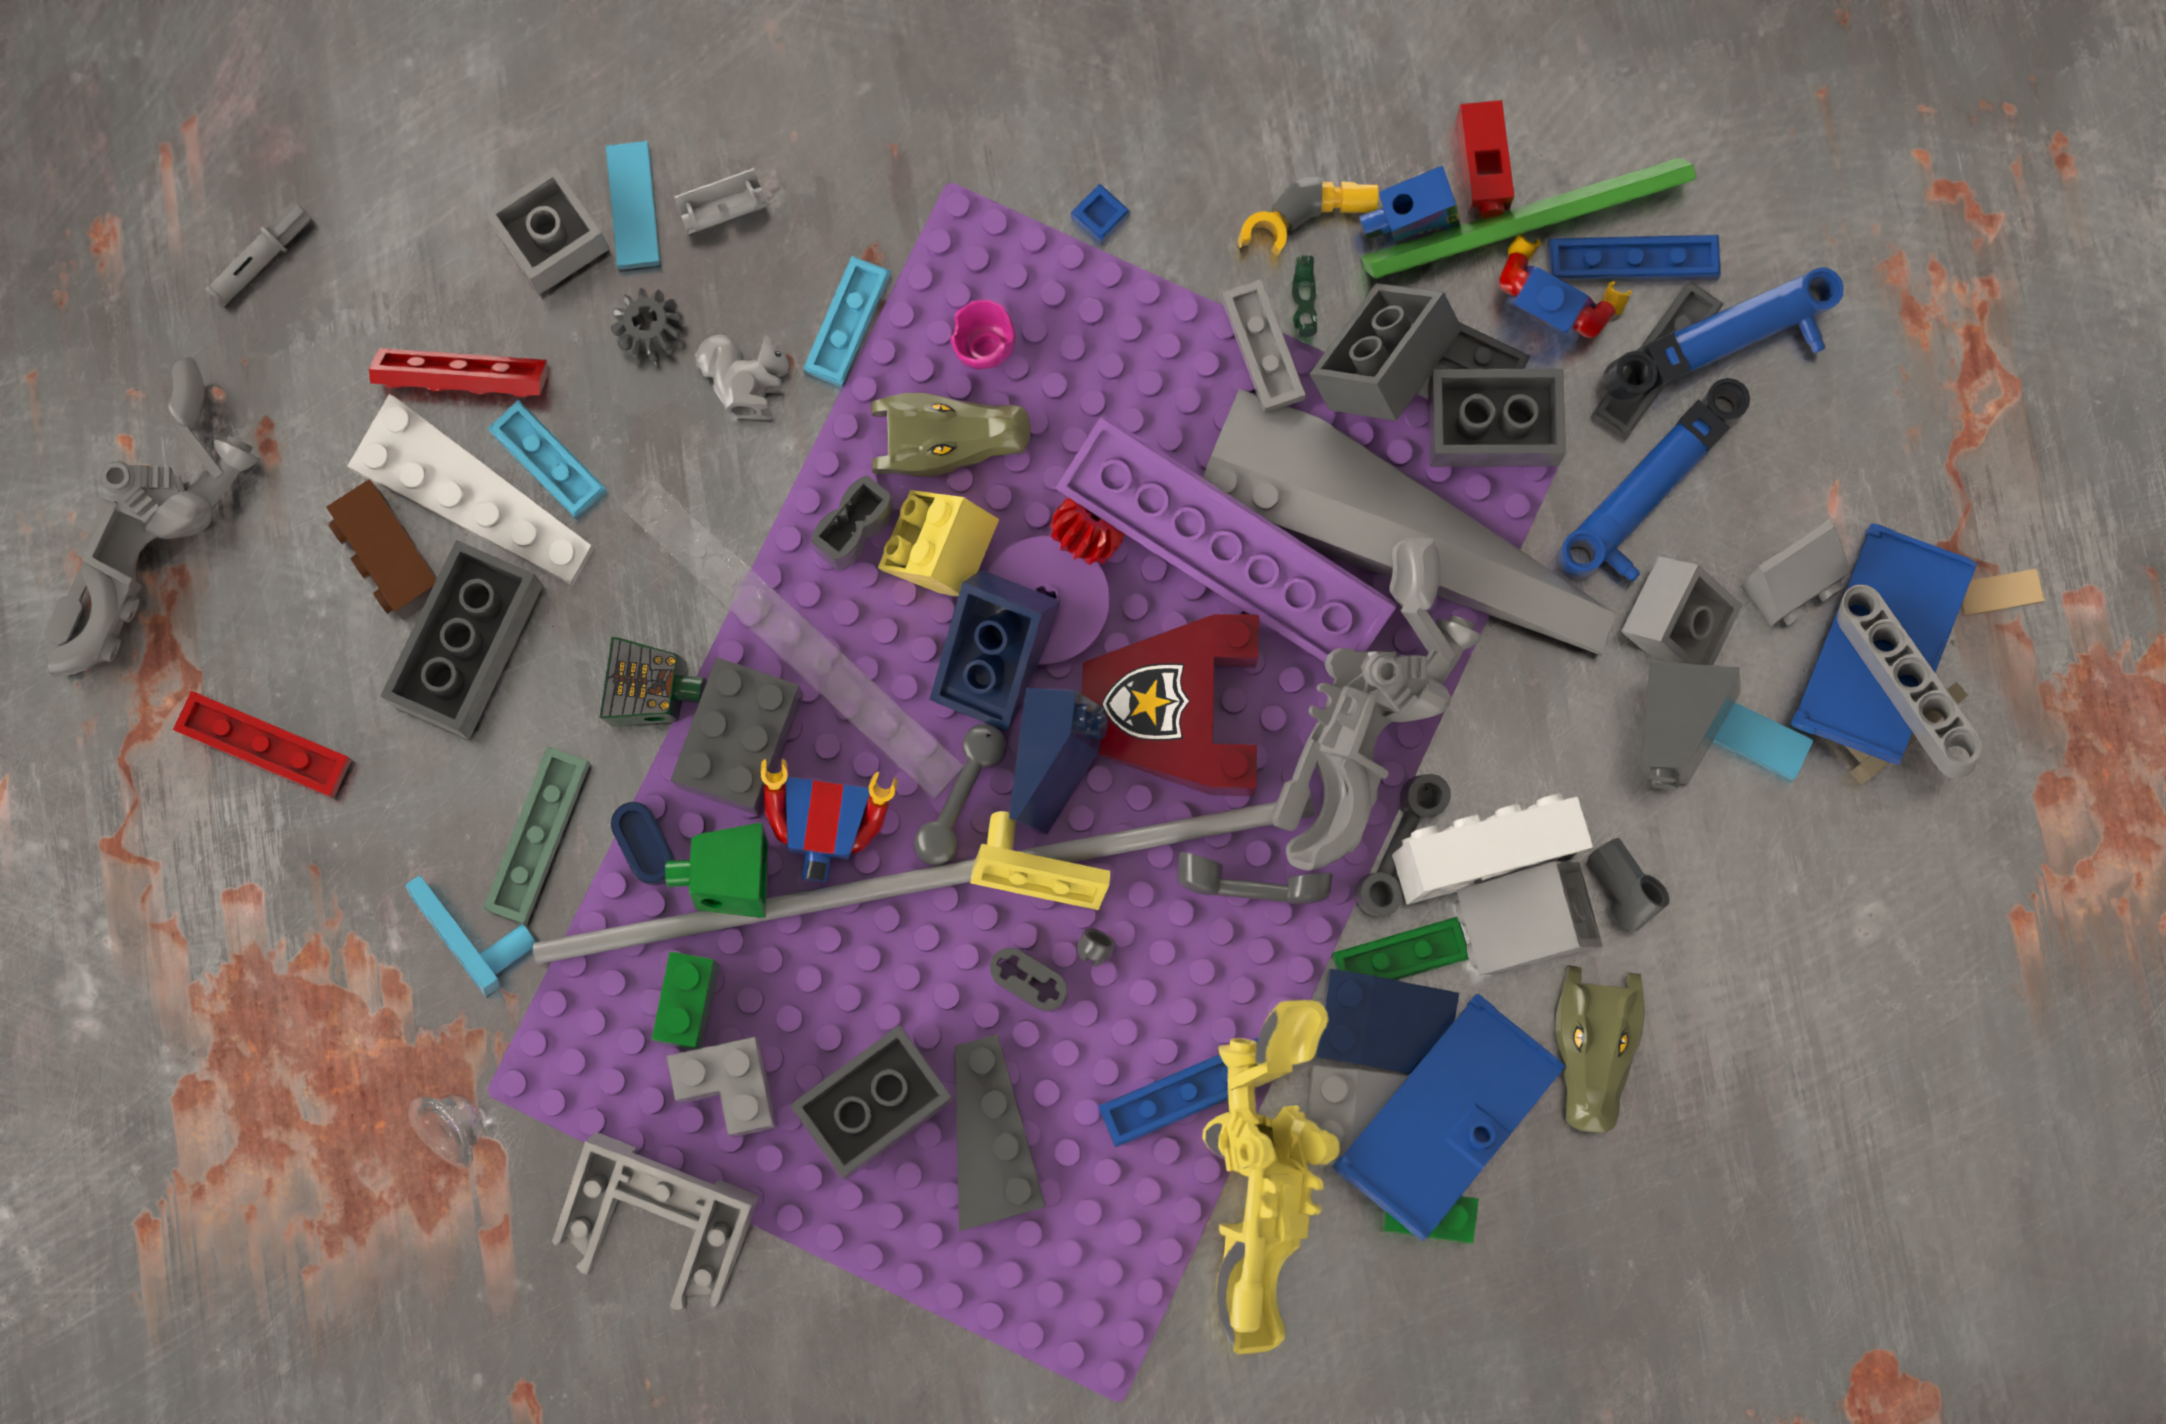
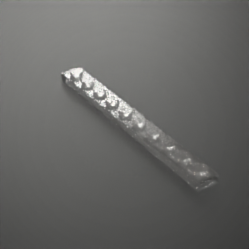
(793, 638)

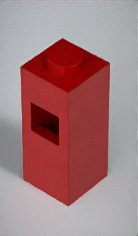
(1485, 158)

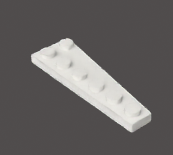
(442, 477)

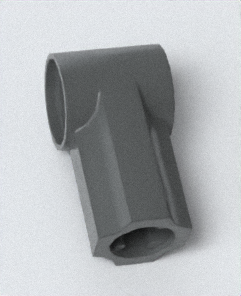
(1635, 894)

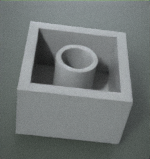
(547, 230)

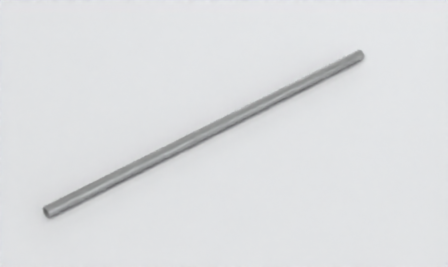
(904, 883)

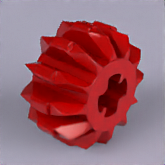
(1084, 533)

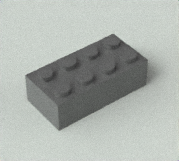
(462, 639)

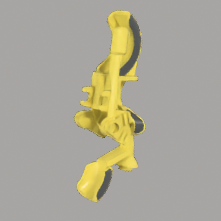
(1275, 1160)

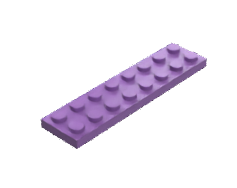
(1223, 543)

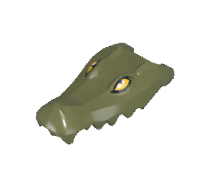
(940, 434)
(1597, 1039)

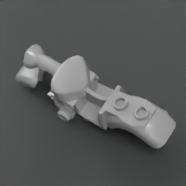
(147, 507)
(1364, 698)

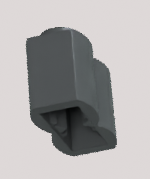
(861, 515)

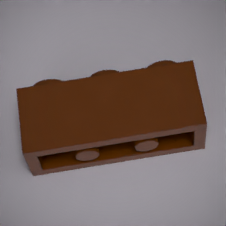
(382, 549)

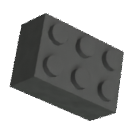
(1386, 351)
(1496, 417)
(736, 727)
(871, 1102)

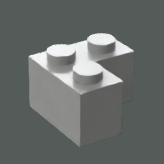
(733, 1072)

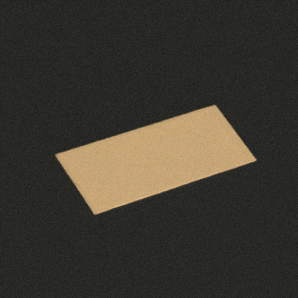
(2003, 592)

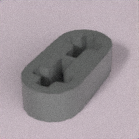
(1034, 970)

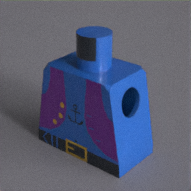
(1427, 201)

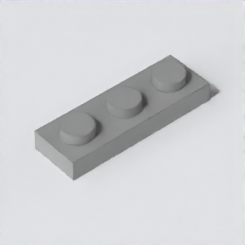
(1262, 346)

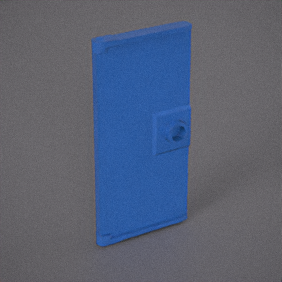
(1925, 594)
(1449, 1117)

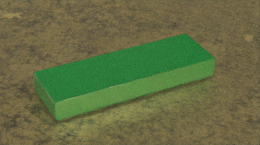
(1407, 952)

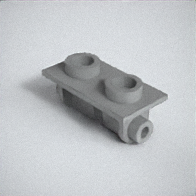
(720, 201)

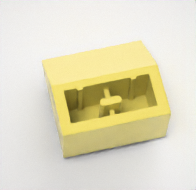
(938, 541)

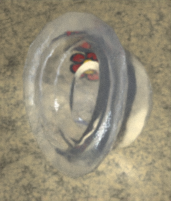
(447, 1127)

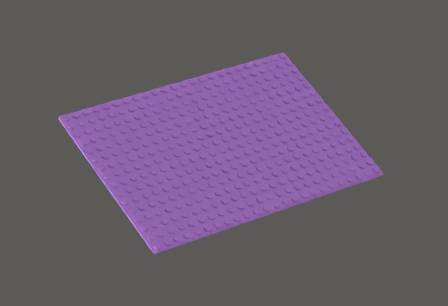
(1188, 970)

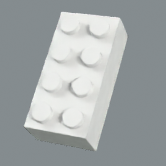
(1502, 844)

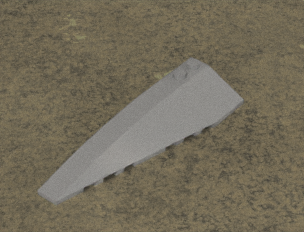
(1361, 506)

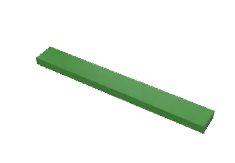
(1528, 217)

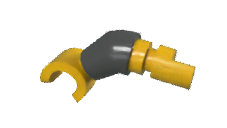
(1305, 200)

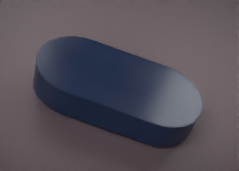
(641, 842)

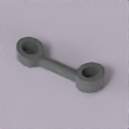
(936, 840)
(1204, 878)
(1380, 892)

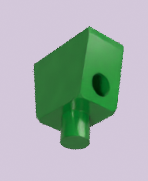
(725, 871)

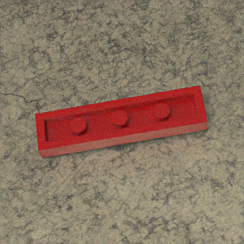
(458, 372)
(262, 744)

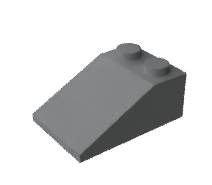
(1348, 1100)

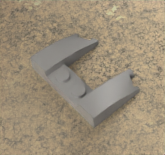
(613, 1172)

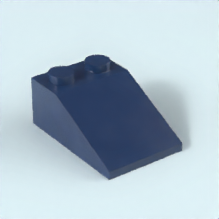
(993, 648)
(1054, 752)
(1382, 1020)

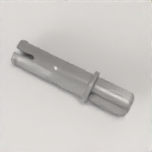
(259, 253)

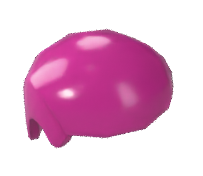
(983, 334)

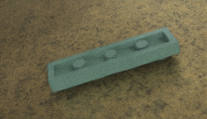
(536, 835)

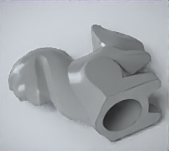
(742, 382)

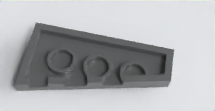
(992, 1146)

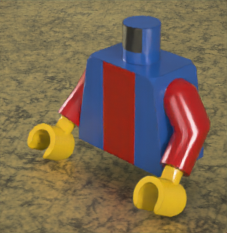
(1553, 300)
(823, 817)

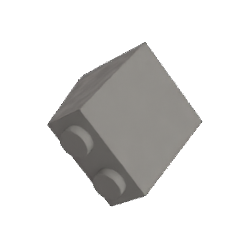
(1528, 917)

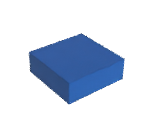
(1100, 213)

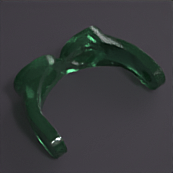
(1304, 276)

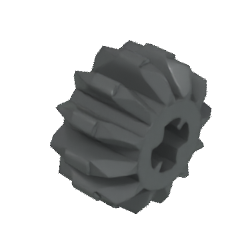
(633, 320)

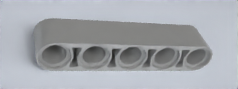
(1909, 701)

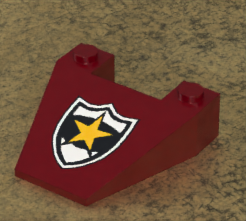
(1163, 702)

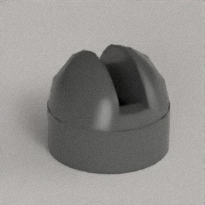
(1095, 946)

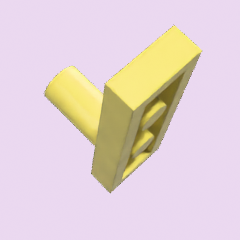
(1035, 875)

